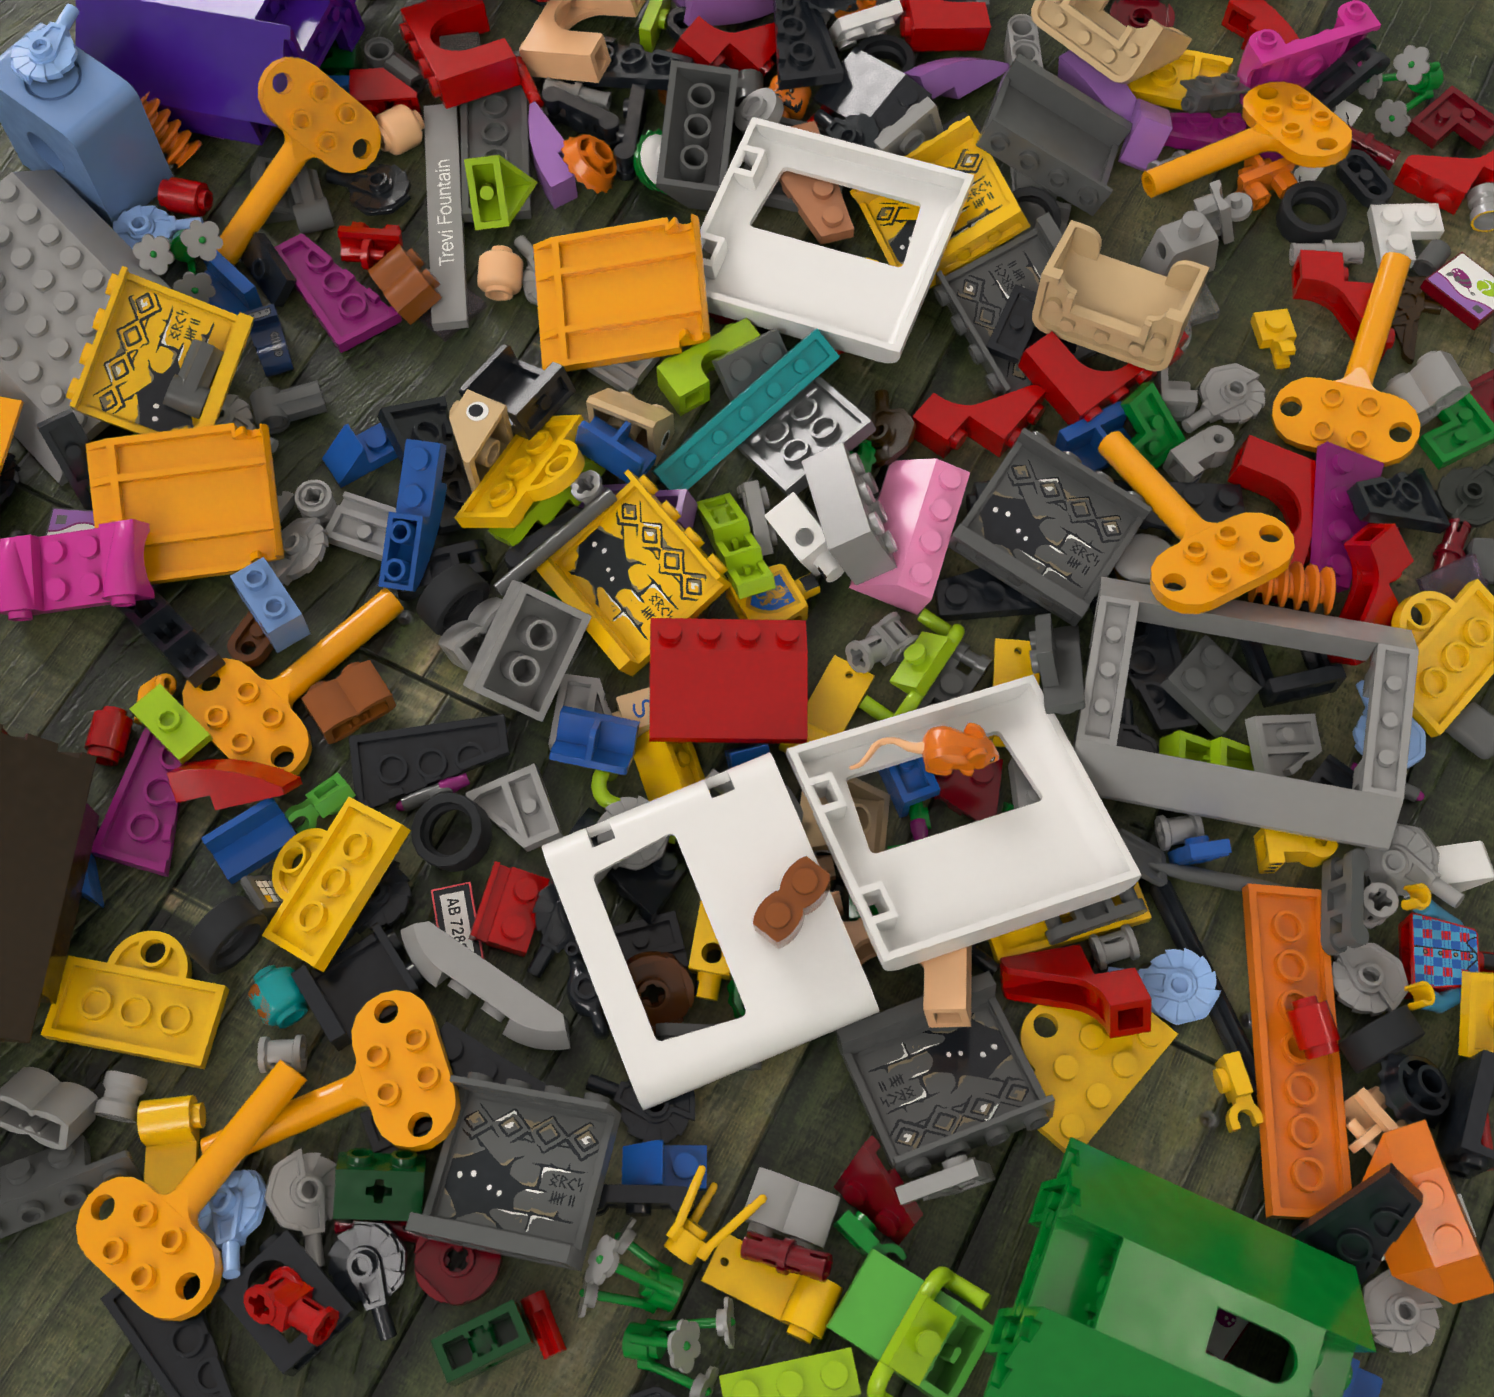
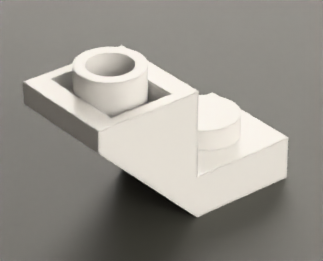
(1464, 865)

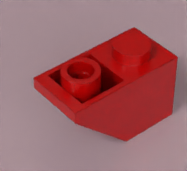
(381, 90)

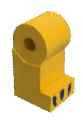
(1277, 847)

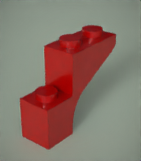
(738, 50)
(1444, 178)
(1324, 280)
(990, 423)
(1376, 560)
(1067, 981)

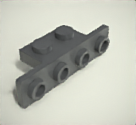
(1058, 659)
(55, 1183)

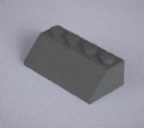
(696, 132)

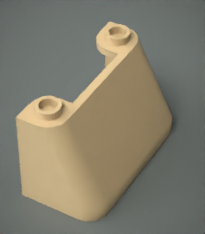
(1107, 44)
(1114, 303)

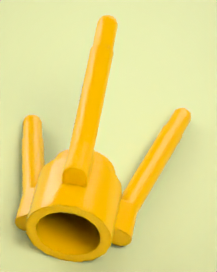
(688, 1237)

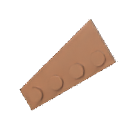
(818, 202)

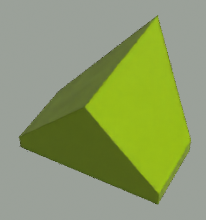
(496, 190)

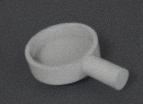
(760, 104)

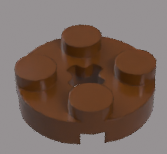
(665, 972)

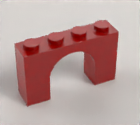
(944, 25)
(461, 74)
(1076, 389)
(1283, 479)

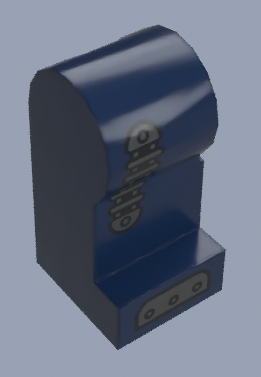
(270, 341)

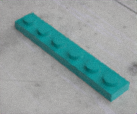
(746, 412)

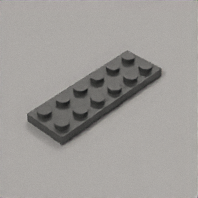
(496, 127)

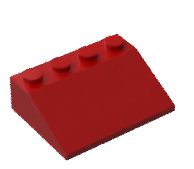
(728, 681)

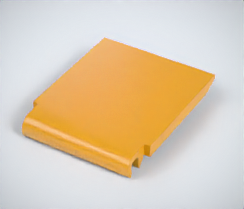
(621, 293)
(200, 492)

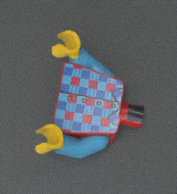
(1435, 952)

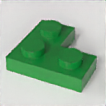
(1153, 423)
(1463, 432)

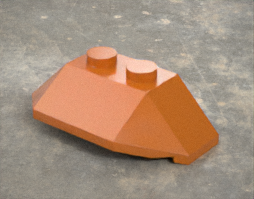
(1438, 1244)

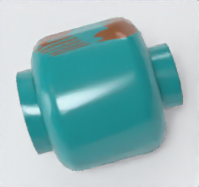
(277, 997)

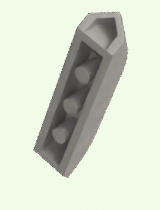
(530, 1018)

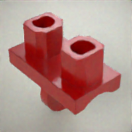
(367, 244)

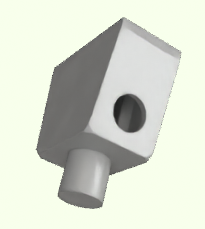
(1183, 239)

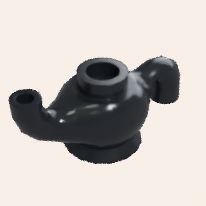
(583, 994)

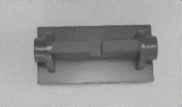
(1212, 93)

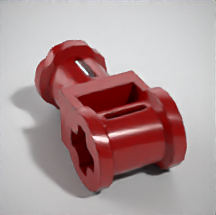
(290, 1305)

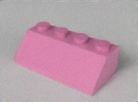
(921, 513)

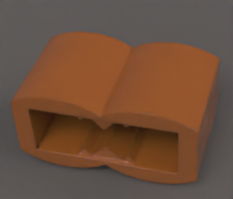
(405, 283)
(348, 701)
(800, 893)

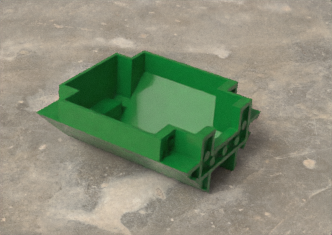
(1133, 1284)

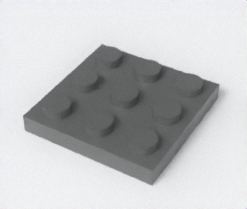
(802, 428)

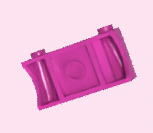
(1302, 60)
(74, 570)

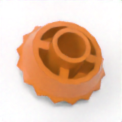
(590, 162)

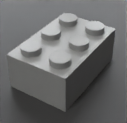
(849, 513)
(527, 650)

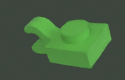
(321, 801)

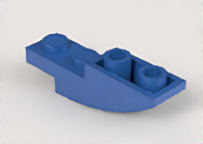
(417, 517)

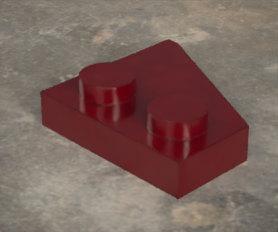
(972, 795)
(873, 1193)

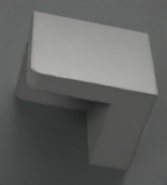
(1176, 395)

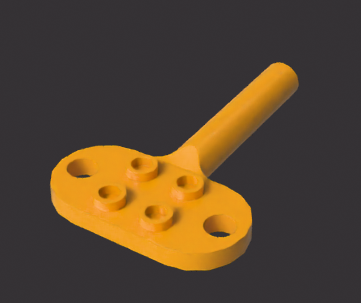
(1280, 120)
(317, 123)
(1351, 409)
(1212, 558)
(255, 715)
(396, 1074)
(155, 1238)

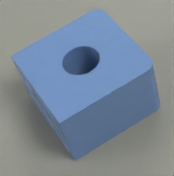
(86, 131)

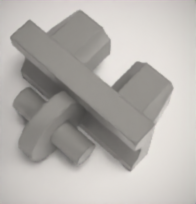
(1222, 211)

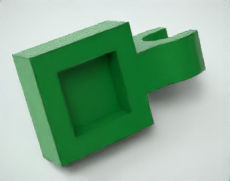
(859, 1233)

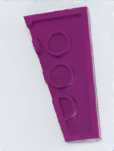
(1201, 129)
(334, 295)
(1333, 511)
(143, 812)

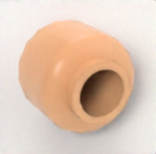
(400, 129)
(500, 273)

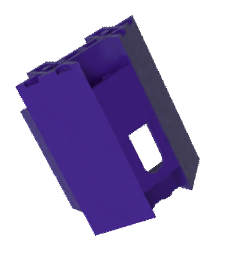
(211, 53)

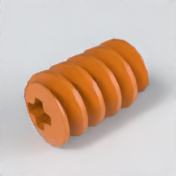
(167, 134)
(1300, 586)

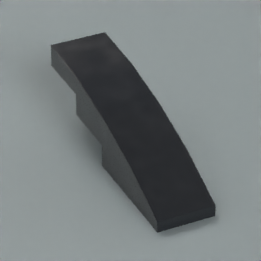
(173, 638)

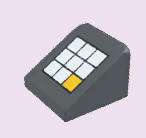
(262, 894)

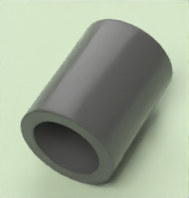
(1432, 258)

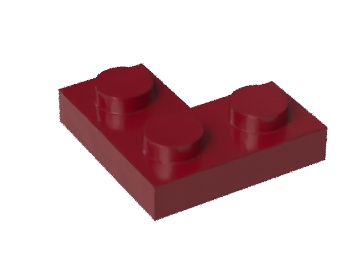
(1454, 113)

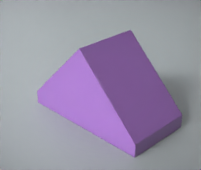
(1147, 135)

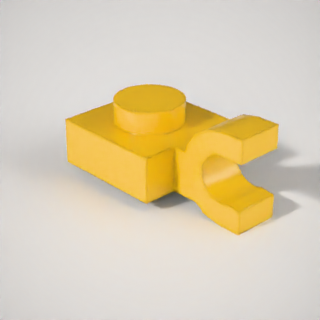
(1275, 331)
(1233, 1080)

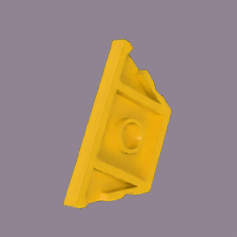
(1163, 85)

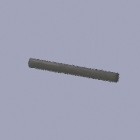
(556, 541)

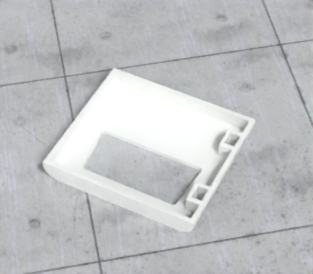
(806, 286)
(737, 858)
(982, 874)

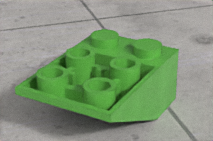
(876, 1308)

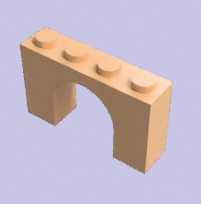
(571, 55)
(945, 980)

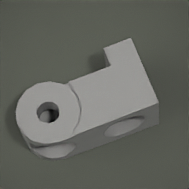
(1198, 453)

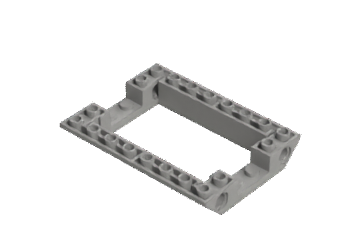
(1352, 816)

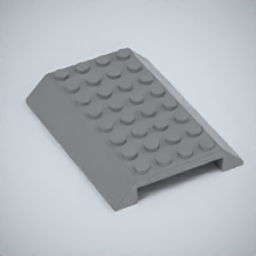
(51, 286)

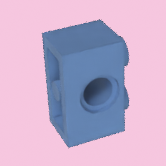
(270, 604)

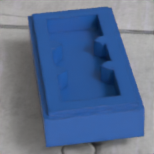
(1199, 850)

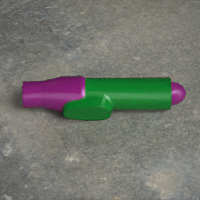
(919, 821)

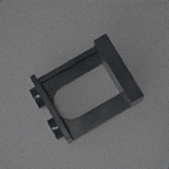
(1318, 680)
(286, 1249)

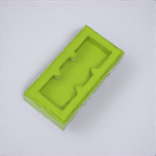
(653, 22)
(171, 724)

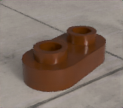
(249, 635)

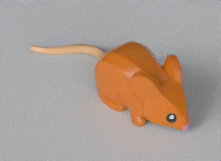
(946, 749)

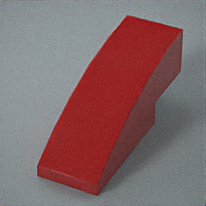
(1251, 16)
(230, 781)

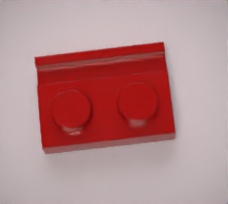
(506, 909)

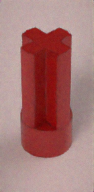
(543, 1324)

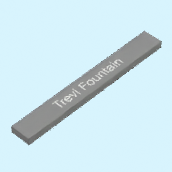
(445, 216)

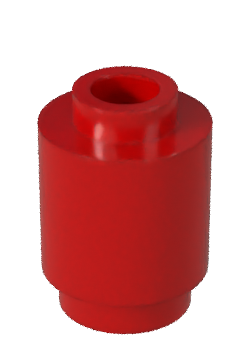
(185, 196)
(108, 735)
(1313, 1027)

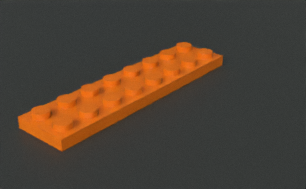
(1299, 1098)

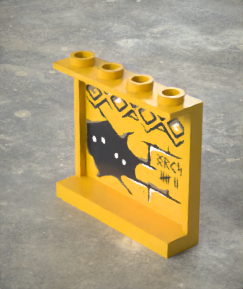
(987, 217)
(141, 349)
(634, 568)

